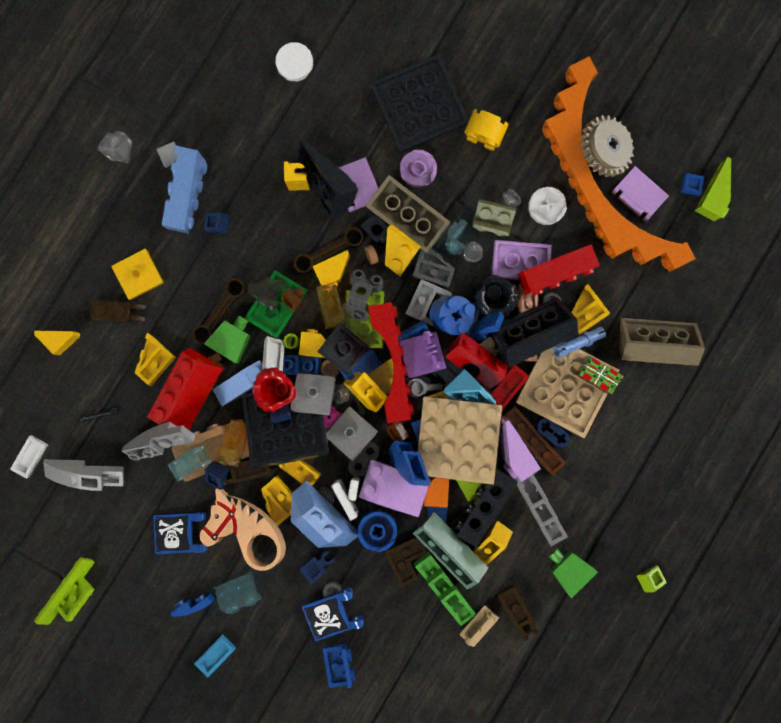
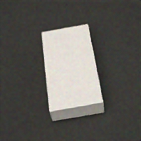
(273, 353)
(29, 457)
(353, 488)

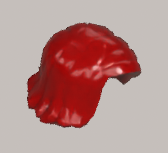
(273, 389)

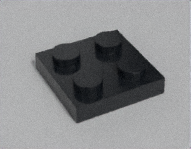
(343, 349)

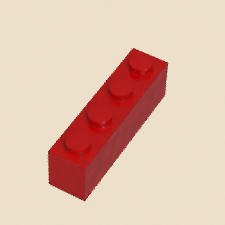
(557, 270)

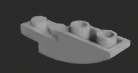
(156, 440)
(77, 475)

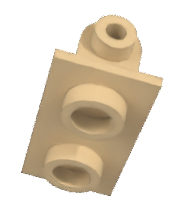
(478, 626)

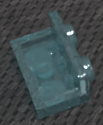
(454, 233)

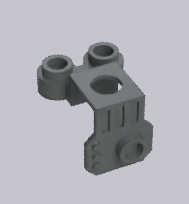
(356, 304)

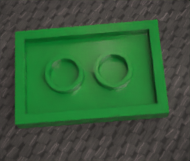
(274, 320)

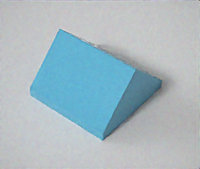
(466, 388)

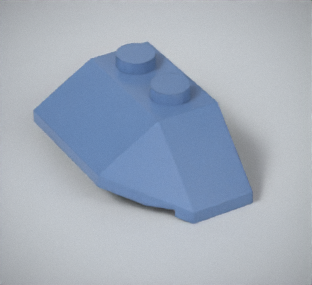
(319, 519)

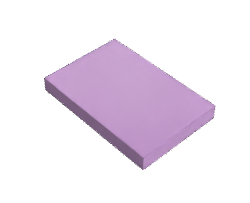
(515, 257)

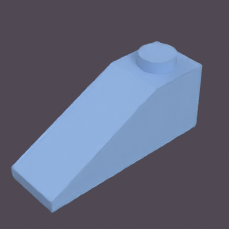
(238, 384)

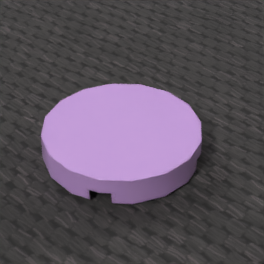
(418, 168)

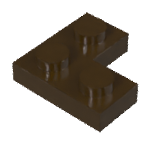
(401, 557)

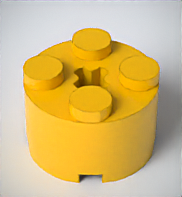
(485, 129)

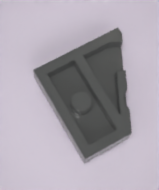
(433, 269)

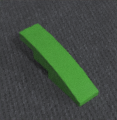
(444, 588)

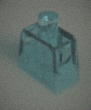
(189, 463)

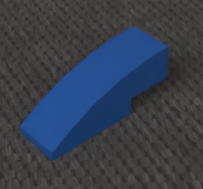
(409, 463)

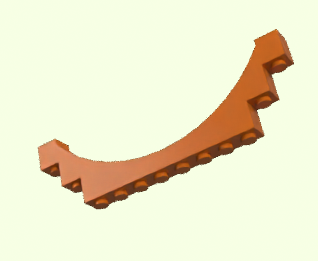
(610, 226)

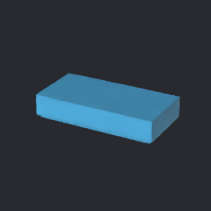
(215, 656)

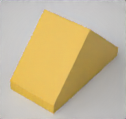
(57, 341)

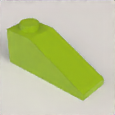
(718, 193)

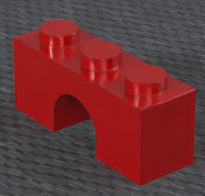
(466, 350)

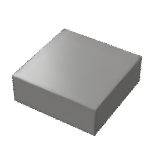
(167, 154)

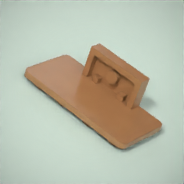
(211, 442)

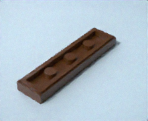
(535, 442)

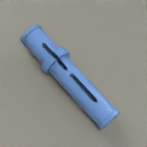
(585, 339)

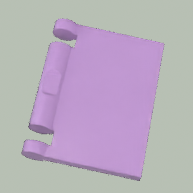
(363, 178)
(640, 193)

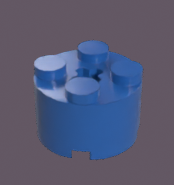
(452, 314)
(376, 541)

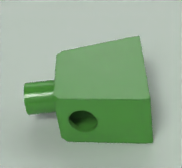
(230, 339)
(571, 571)

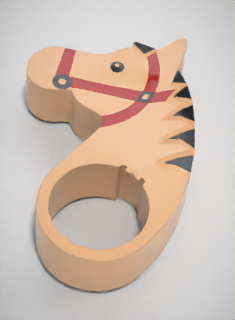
(246, 520)

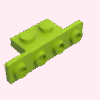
(69, 595)

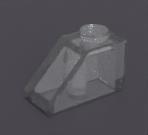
(116, 146)

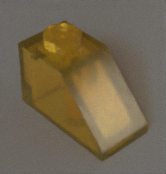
(330, 305)
(233, 443)

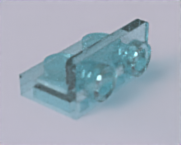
(237, 594)

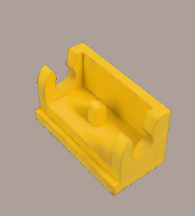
(295, 180)
(366, 391)
(301, 471)

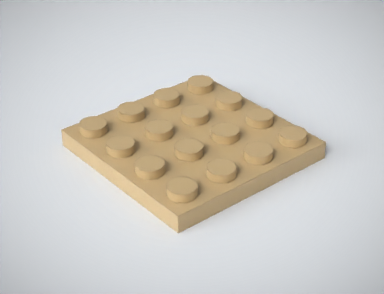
(561, 395)
(459, 439)

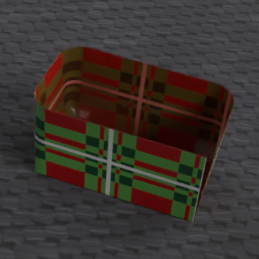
(599, 375)

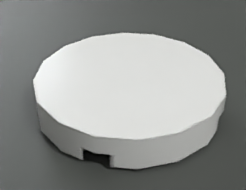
(294, 61)
(547, 205)

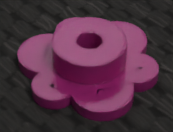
(335, 415)

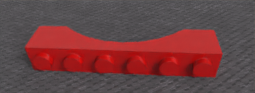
(383, 322)

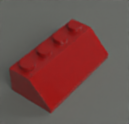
(185, 390)

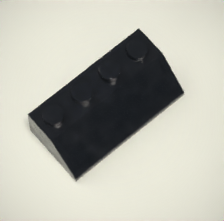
(535, 331)

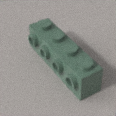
(450, 550)

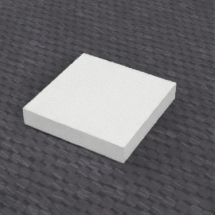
(342, 495)

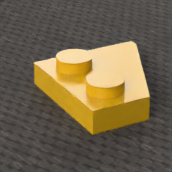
(589, 310)
(153, 360)

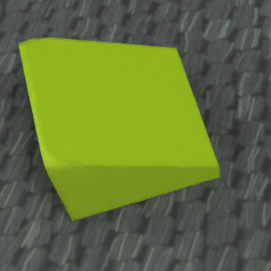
(651, 579)

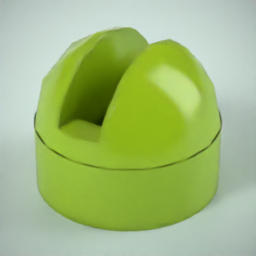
(288, 341)

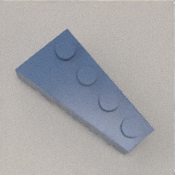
(184, 189)

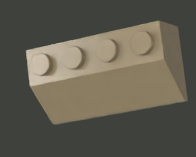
(408, 213)
(660, 341)

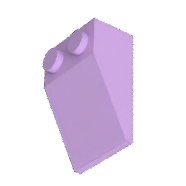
(515, 454)
(388, 488)

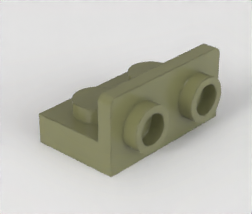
(493, 218)

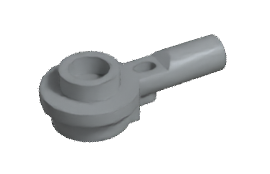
(418, 387)

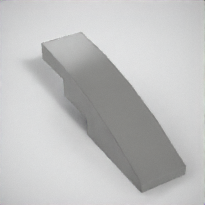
(541, 510)

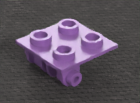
(423, 354)

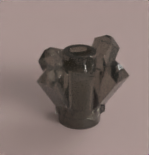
(266, 291)

